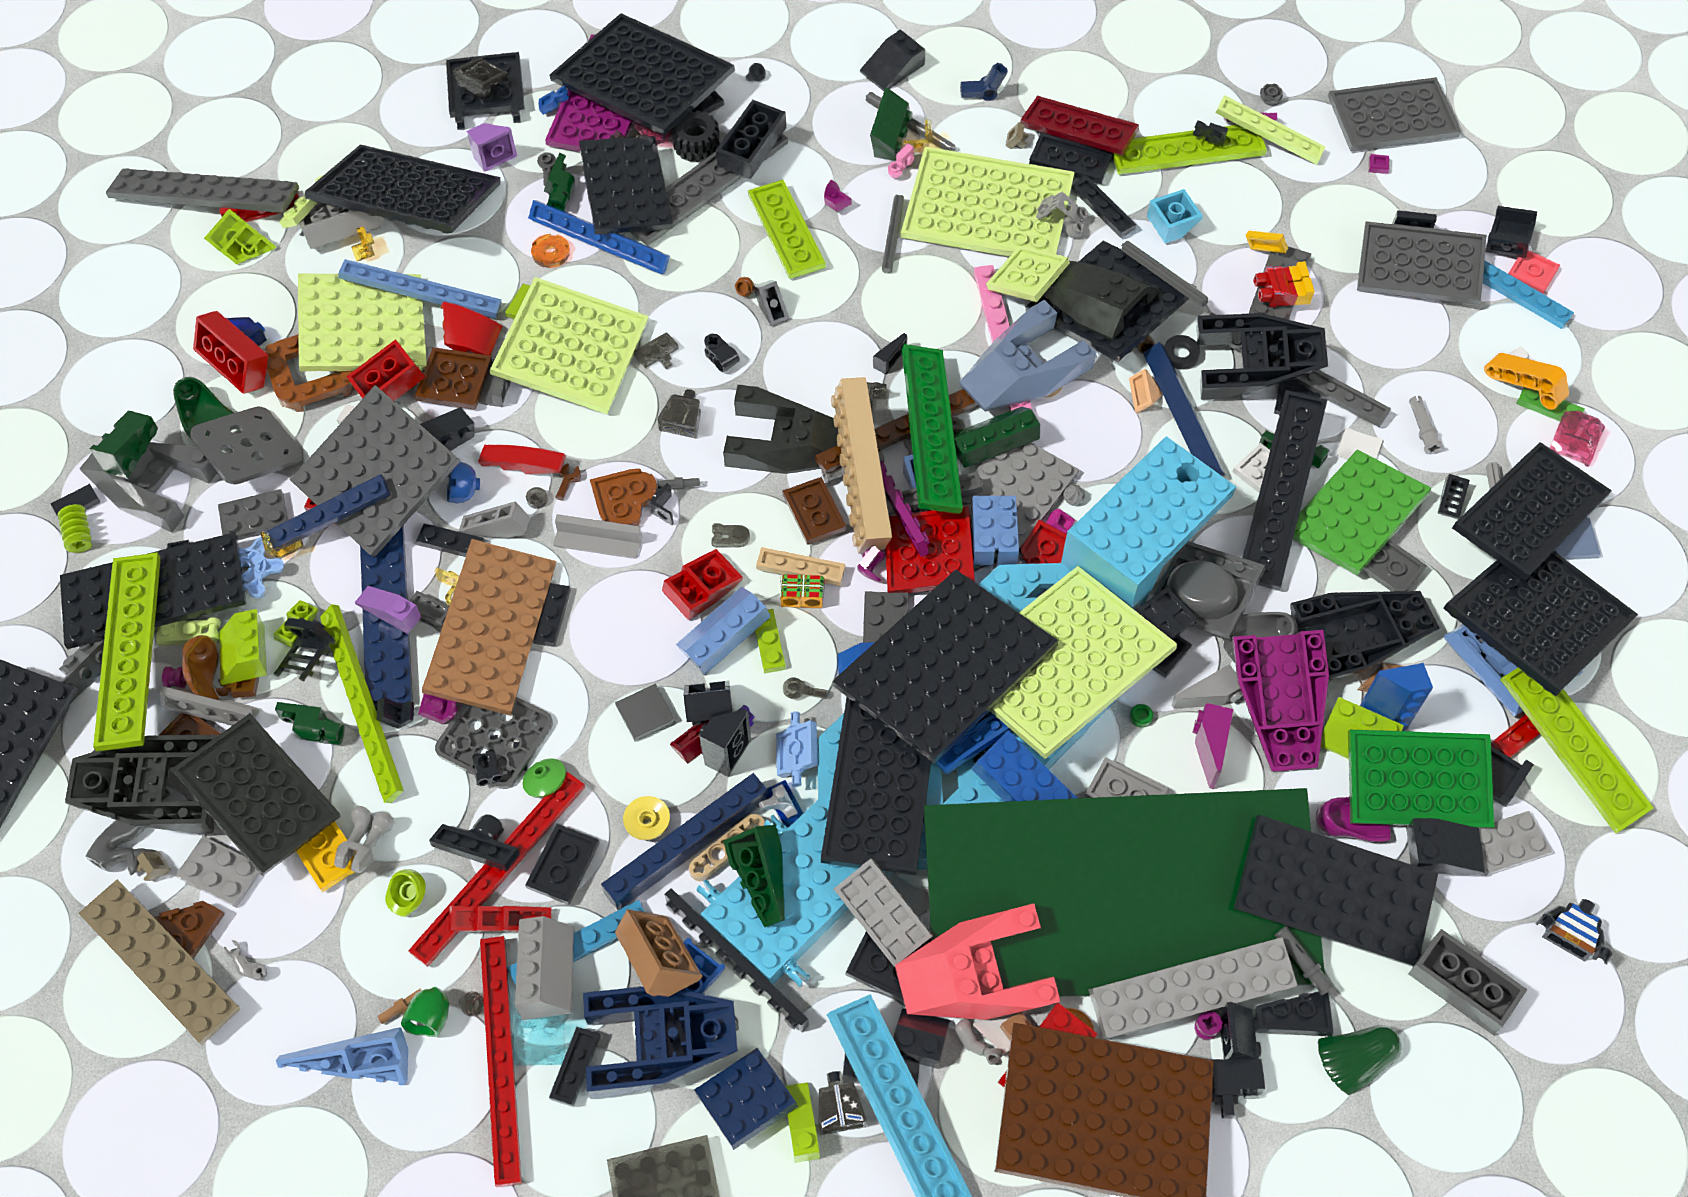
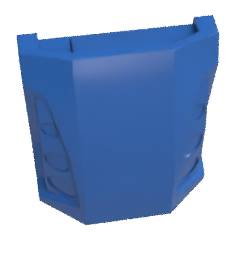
(707, 966)

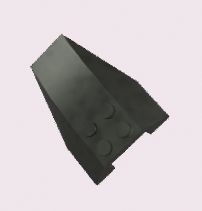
(1097, 297)

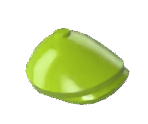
(405, 892)

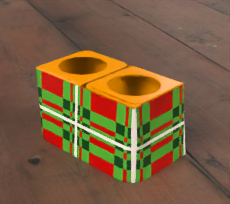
(802, 591)

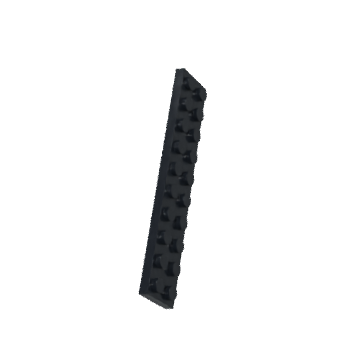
(1284, 485)

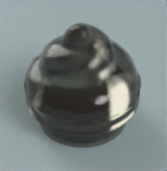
(471, 1003)

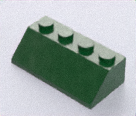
(996, 436)

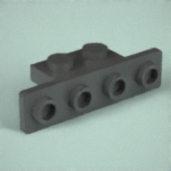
(83, 666)

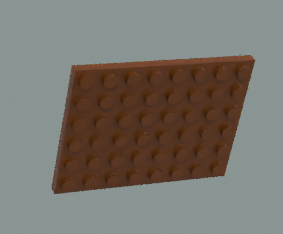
(1104, 1115)

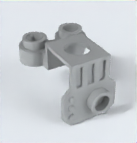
(1073, 217)

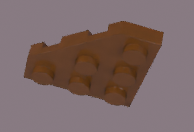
(191, 924)

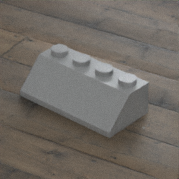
(544, 968)

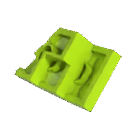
(237, 239)

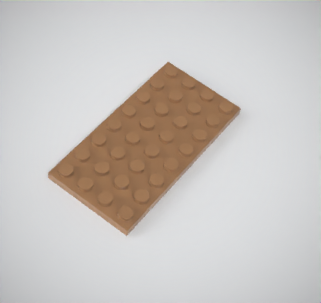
(489, 627)

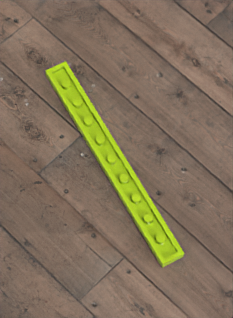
(362, 705)

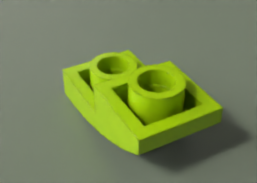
(299, 610)

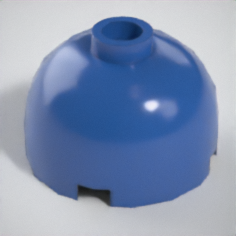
(462, 483)

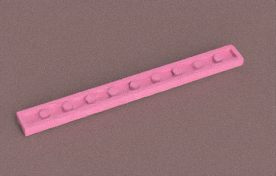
(993, 310)

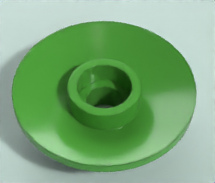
(544, 777)

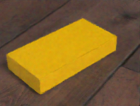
(1266, 241)

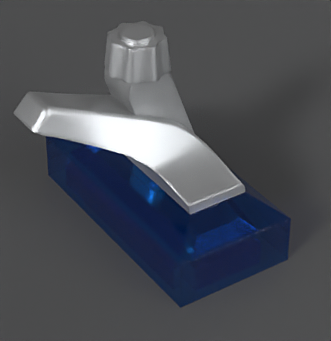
(783, 803)

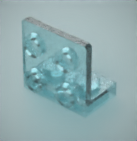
(539, 1040)

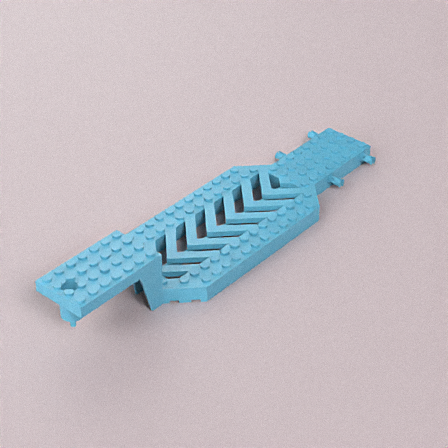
(1119, 545)

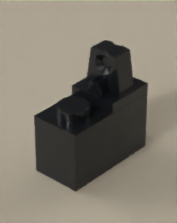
(1236, 1079)

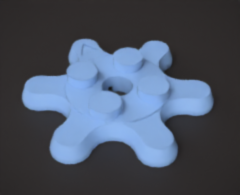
(258, 567)

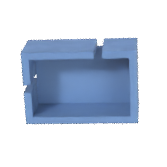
(994, 529)

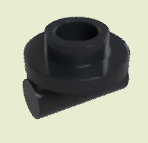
(756, 72)

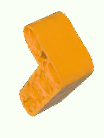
(1532, 374)

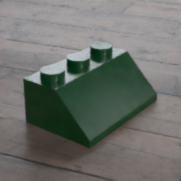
(890, 125)

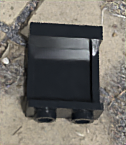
(1511, 231)
(1507, 776)

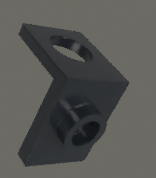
(659, 500)

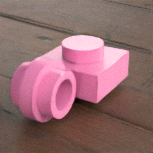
(903, 159)

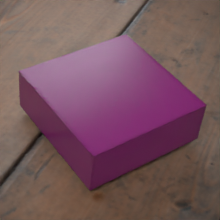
(1378, 164)

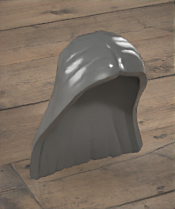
(1262, 625)

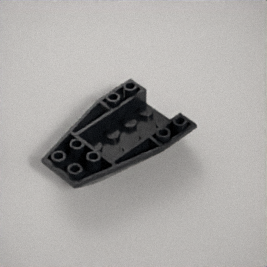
(1364, 626)

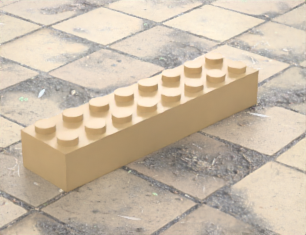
(861, 464)

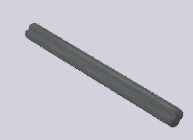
(915, 126)
(1165, 273)

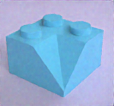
(1173, 215)

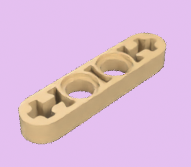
(719, 845)

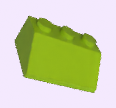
(242, 648)
(1349, 716)

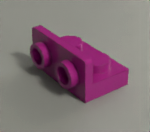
(437, 708)

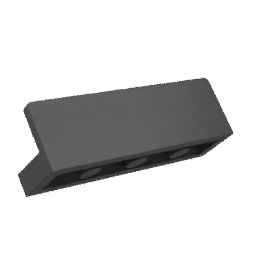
(495, 388)

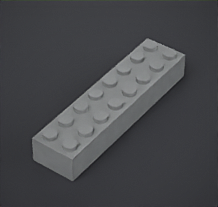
(1192, 988)

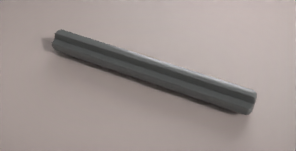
(892, 235)

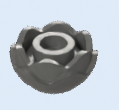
(1271, 93)

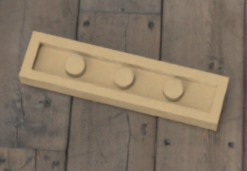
(796, 564)

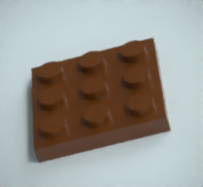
(454, 378)

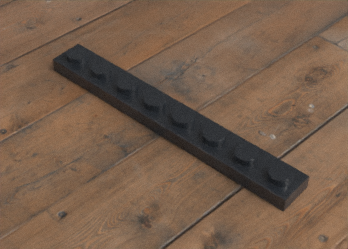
(742, 967)

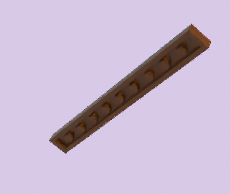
(893, 431)

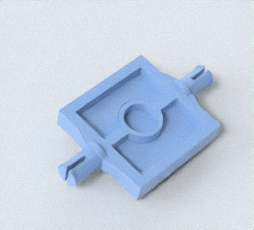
(796, 749)

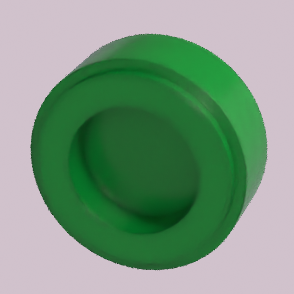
(1141, 715)

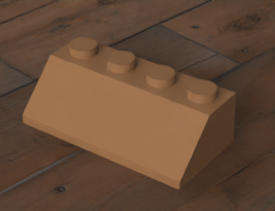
(656, 953)

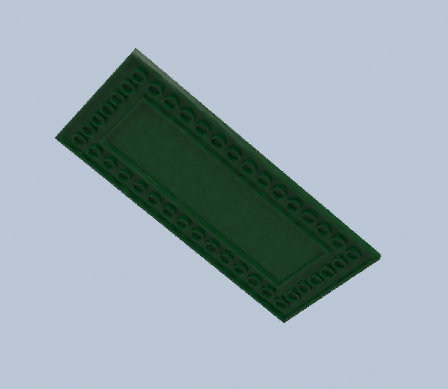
(1111, 878)

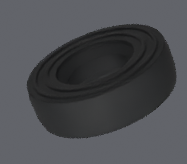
(1185, 342)

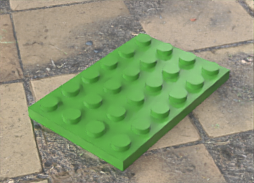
(1358, 511)

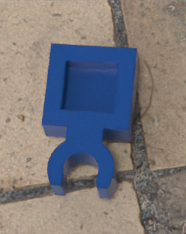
(550, 101)

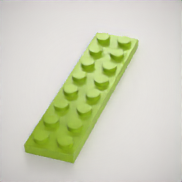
(1185, 149)
(1580, 751)

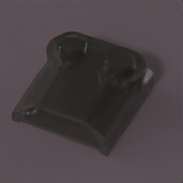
(479, 76)

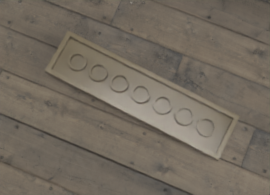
(159, 961)

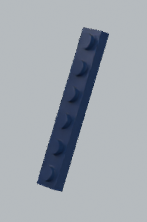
(328, 512)

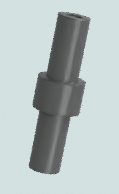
(679, 483)

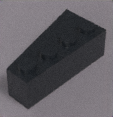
(451, 428)

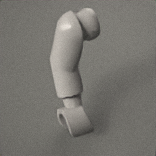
(246, 968)
(967, 1037)

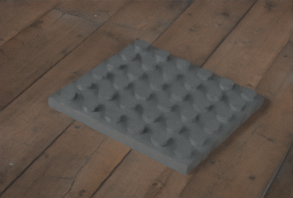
(372, 442)

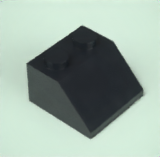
(1238, 1032)
(921, 1038)

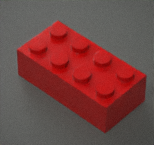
(230, 352)

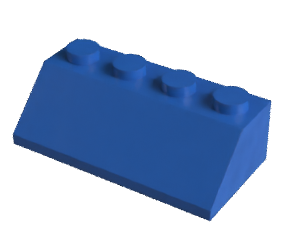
(1399, 693)

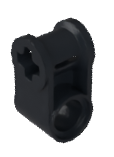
(720, 352)

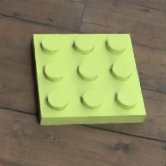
(1028, 273)

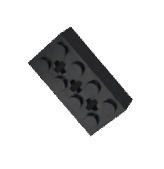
(751, 139)

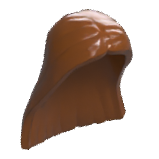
(200, 665)

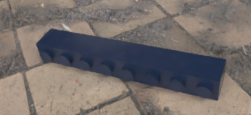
(684, 842)

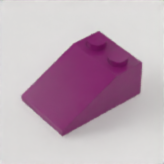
(1211, 739)

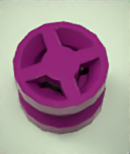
(173, 677)
(1205, 1030)

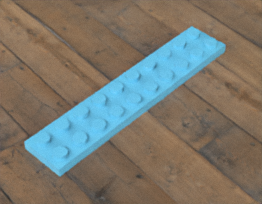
(896, 1100)

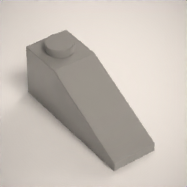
(499, 521)
(1215, 689)

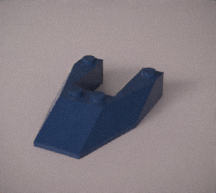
(670, 1035)

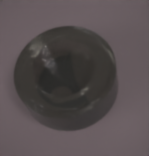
(536, 497)

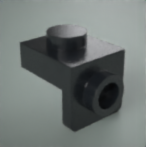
(395, 714)

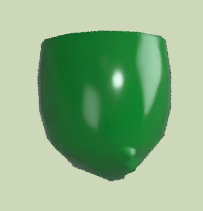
(428, 1008)

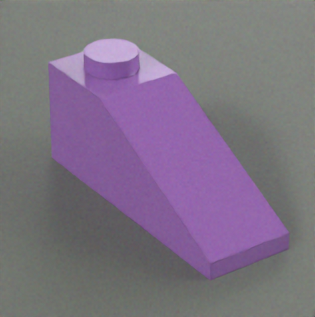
(390, 608)

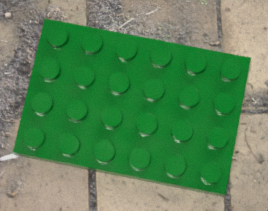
(1420, 776)

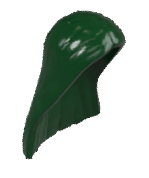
(196, 403)
(1359, 1056)

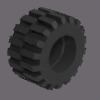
(696, 136)

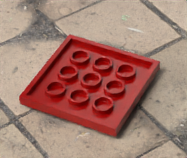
(948, 550)

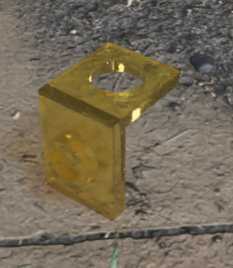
(920, 142)
(283, 552)
(448, 578)

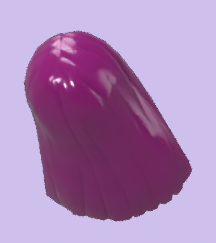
(1334, 821)

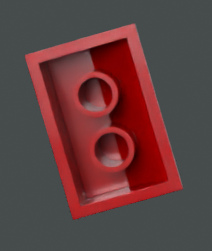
(389, 370)

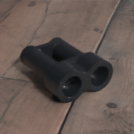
(490, 774)

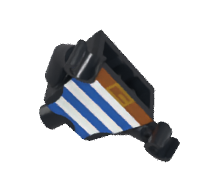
(1576, 930)

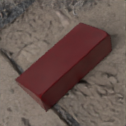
(688, 744)

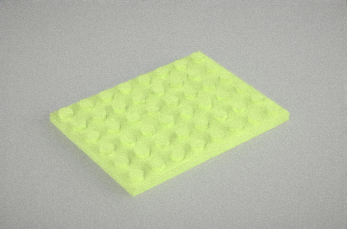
(984, 203)
(1097, 659)

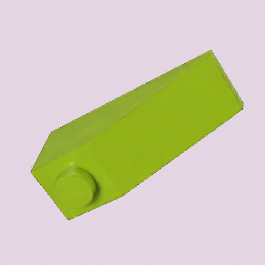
(802, 1125)

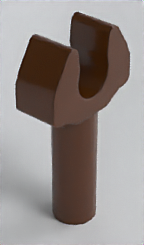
(567, 480)

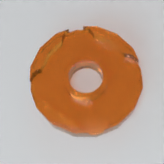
(550, 259)

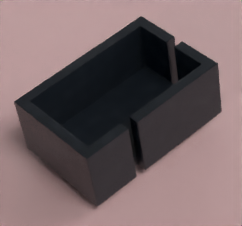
(705, 705)

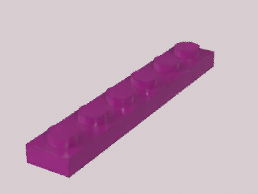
(904, 513)

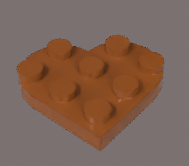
(623, 495)

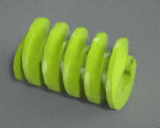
(75, 528)

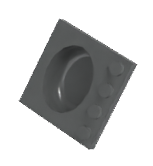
(1212, 586)

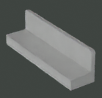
(597, 536)
(219, 710)

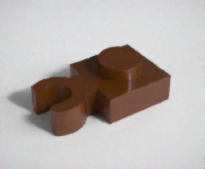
(239, 689)

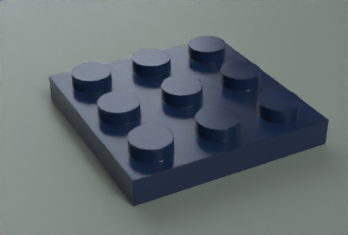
(745, 1098)

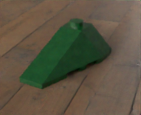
(758, 861)

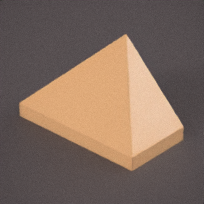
(1143, 390)

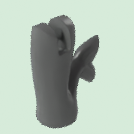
(104, 851)

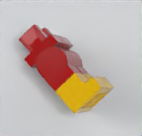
(1285, 285)

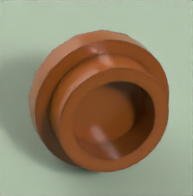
(744, 286)

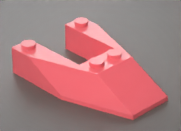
(960, 974)

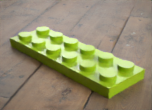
(786, 229)

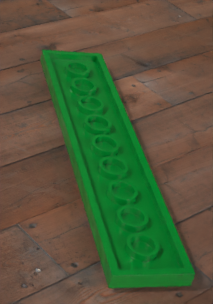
(931, 429)

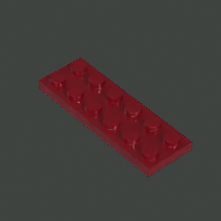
(1080, 125)

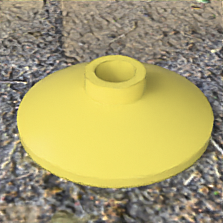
(646, 808)

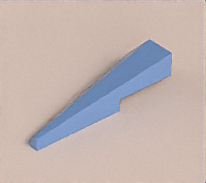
(370, 1056)

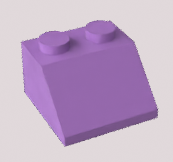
(491, 145)

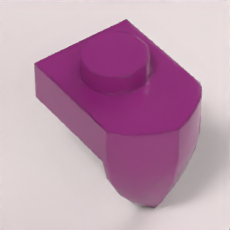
(835, 198)
(870, 560)

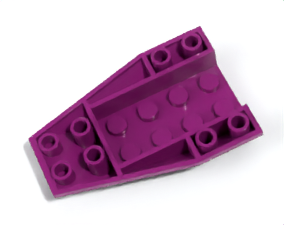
(1285, 694)

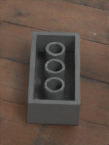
(1467, 982)

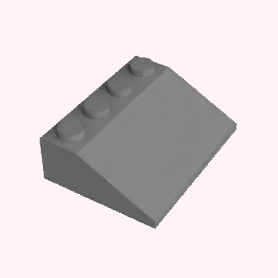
(333, 224)

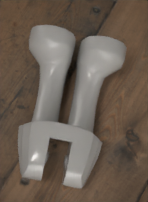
(362, 821)

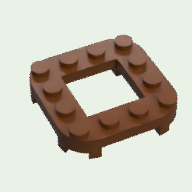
(306, 393)

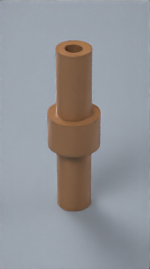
(398, 1008)

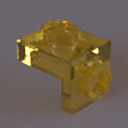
(364, 249)

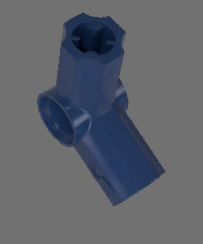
(987, 85)

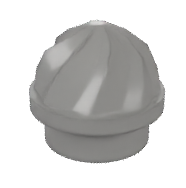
(1074, 495)

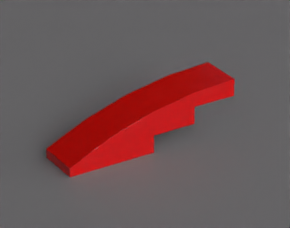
(523, 458)
(492, 917)

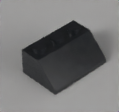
(725, 740)

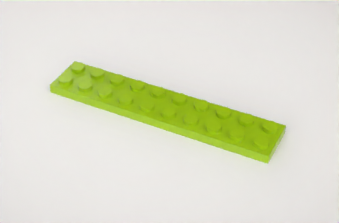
(127, 653)

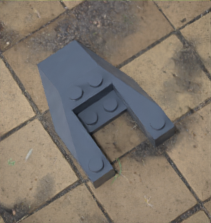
(1014, 373)

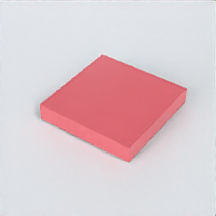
(1534, 271)

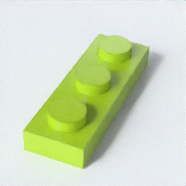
(770, 645)

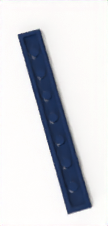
(1181, 407)

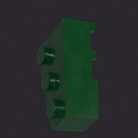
(126, 444)

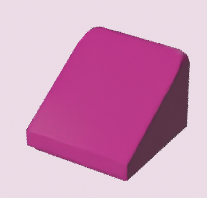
(1060, 520)

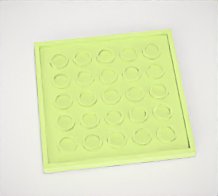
(351, 322)
(570, 345)

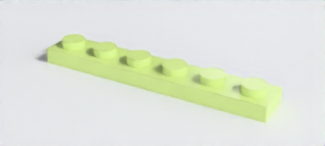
(1270, 129)

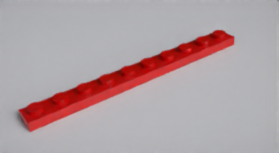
(489, 878)
(500, 1063)

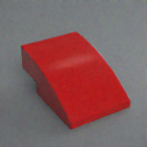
(701, 583)

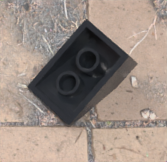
(894, 60)
(1445, 846)

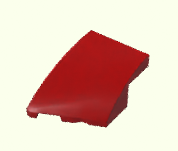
(468, 330)

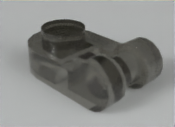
(737, 536)

